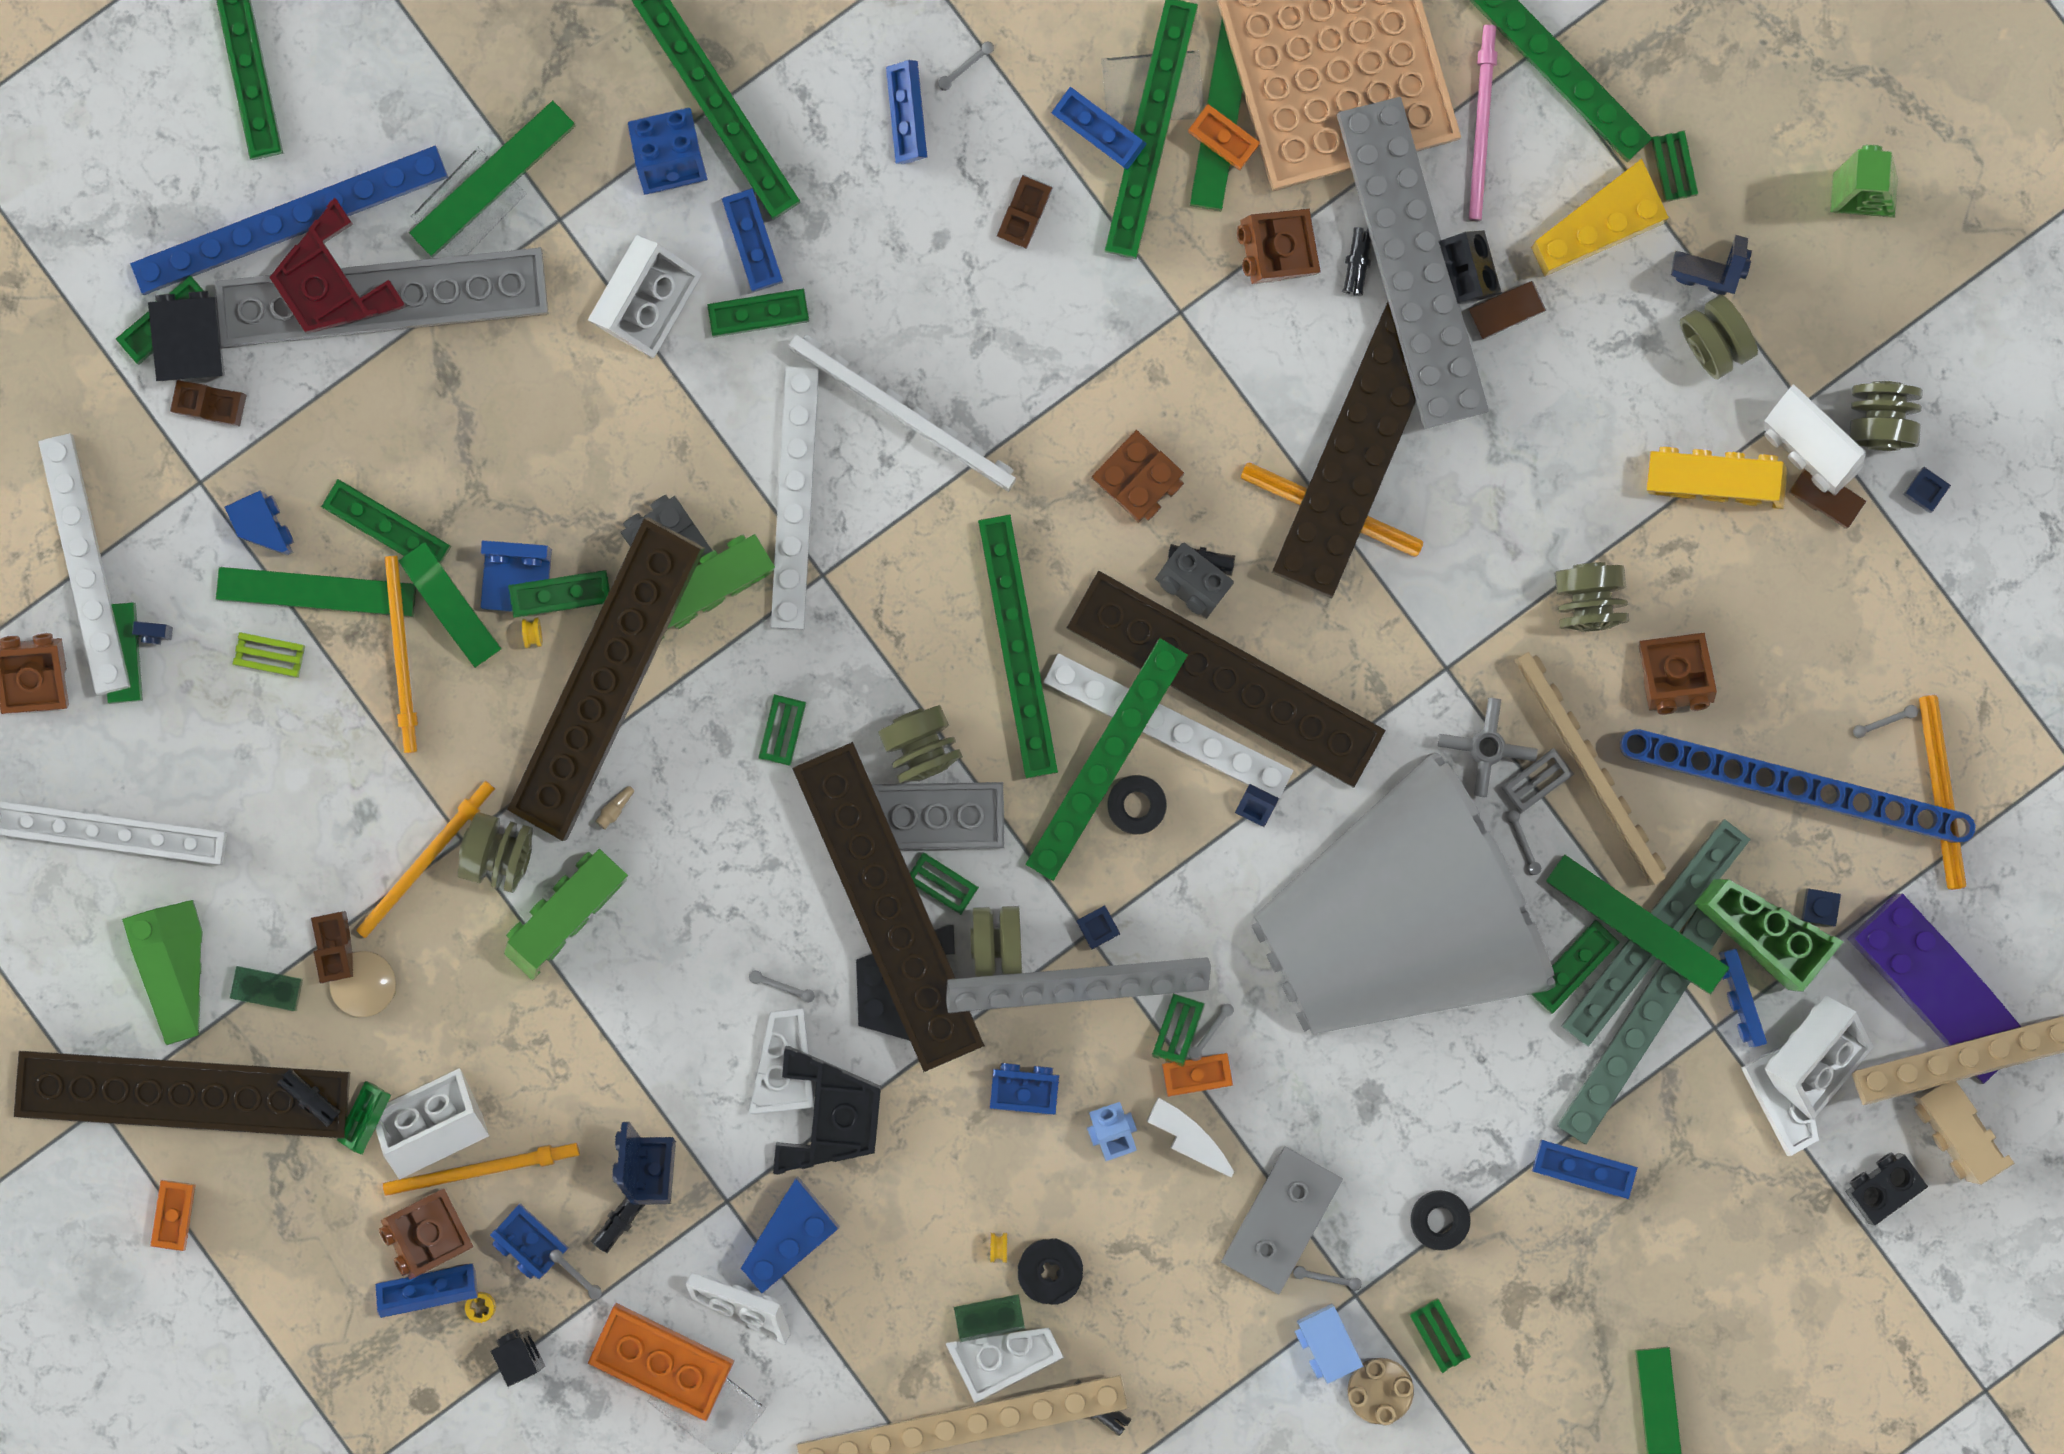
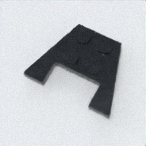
(875, 1003)
(842, 1116)

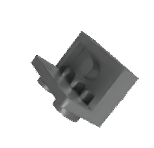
(1194, 580)

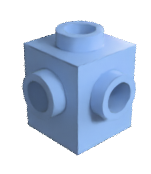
(1112, 1124)

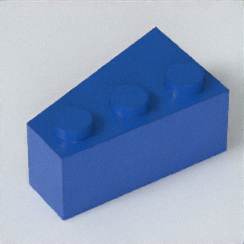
(789, 1237)

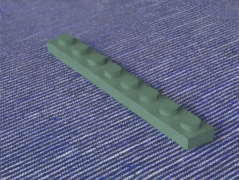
(1674, 910)
(1633, 1037)

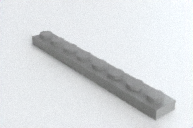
(1078, 984)

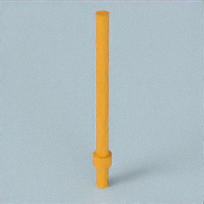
(407, 718)
(467, 811)
(544, 1156)

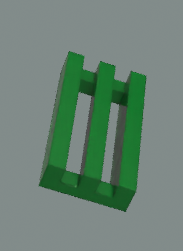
(1687, 164)
(789, 702)
(965, 897)
(1169, 1055)
(364, 1117)
(1453, 1360)

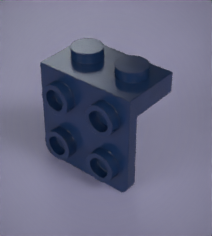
(1715, 275)
(644, 1166)

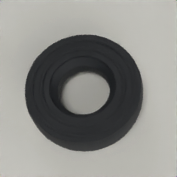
(1141, 784)
(1420, 1215)

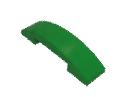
(449, 605)

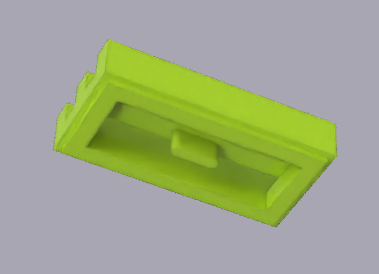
(241, 649)

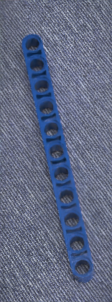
(1813, 785)

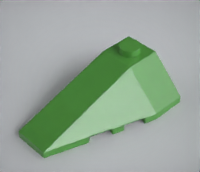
(168, 959)

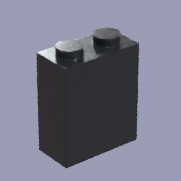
(186, 337)

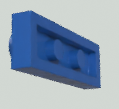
(906, 112)
(1099, 128)
(752, 240)
(1742, 1001)
(1584, 1169)
(426, 1290)

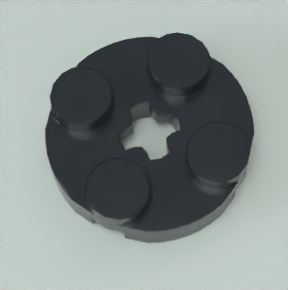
(1048, 1290)

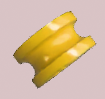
(532, 632)
(998, 1247)
(489, 1302)

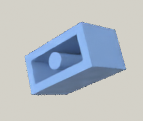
(1329, 1344)

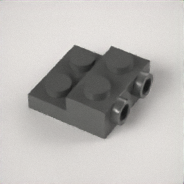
(671, 515)

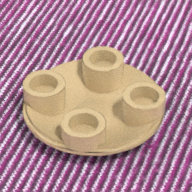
(368, 989)
(1380, 1391)

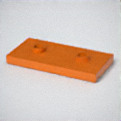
(661, 1362)

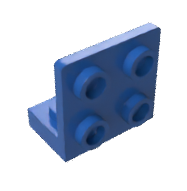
(666, 151)
(508, 565)

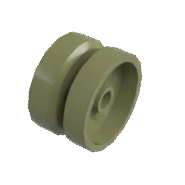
(1718, 337)
(996, 942)

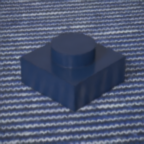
(1927, 489)
(152, 632)
(1256, 805)
(1821, 907)
(1098, 927)

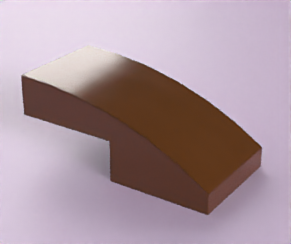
(1024, 211)
(1507, 310)
(208, 403)
(1840, 508)
(334, 947)

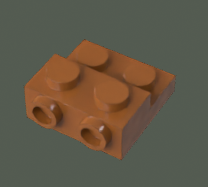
(1278, 246)
(1139, 477)
(1677, 673)
(32, 674)
(425, 1234)

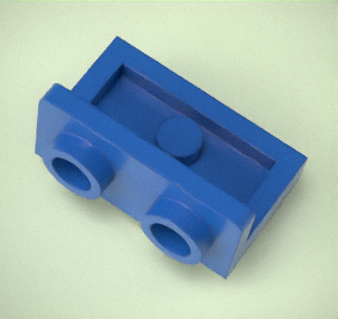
(1024, 1090)
(527, 1242)

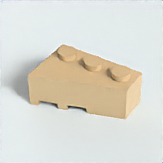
(1961, 1133)

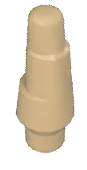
(613, 809)

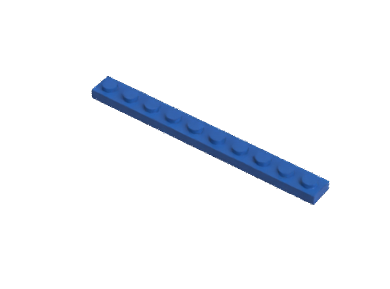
(287, 220)

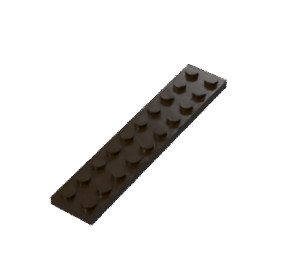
(1350, 466)
(605, 678)
(1229, 680)
(886, 904)
(173, 1094)

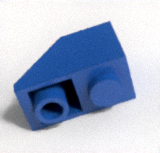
(257, 522)

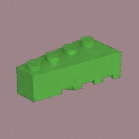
(1866, 184)
(722, 575)
(564, 912)
(1772, 936)

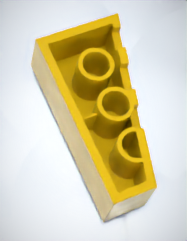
(1608, 218)
(1717, 477)

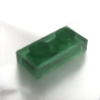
(266, 988)
(989, 1318)

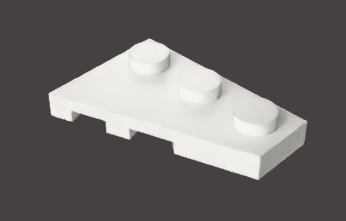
(771, 1090)
(1790, 1124)
(752, 1309)
(1003, 1360)

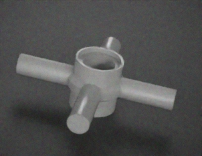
(1502, 749)

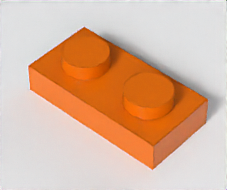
(1223, 137)
(1197, 1076)
(173, 1215)

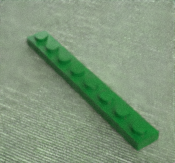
(1566, 75)
(718, 105)
(1152, 127)
(1018, 646)
(1106, 759)

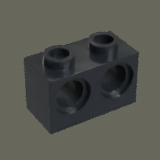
(1470, 266)
(1890, 1196)
(517, 1357)

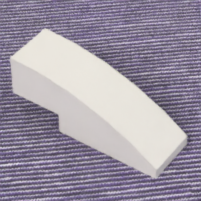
(1190, 1137)

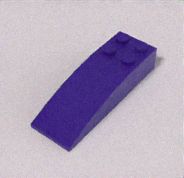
(1930, 975)

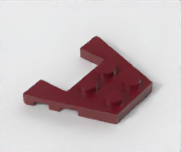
(317, 285)

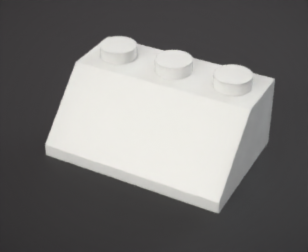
(645, 296)
(1813, 441)
(1819, 1056)
(430, 1124)

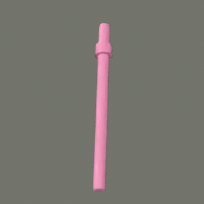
(1486, 60)

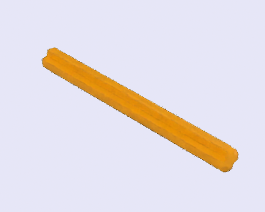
(1296, 492)
(1942, 787)

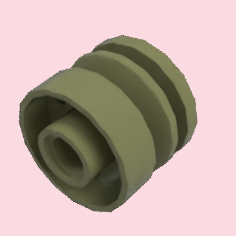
(1885, 420)
(1591, 595)
(918, 739)
(488, 850)

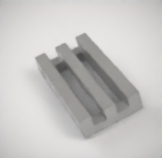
(1514, 797)

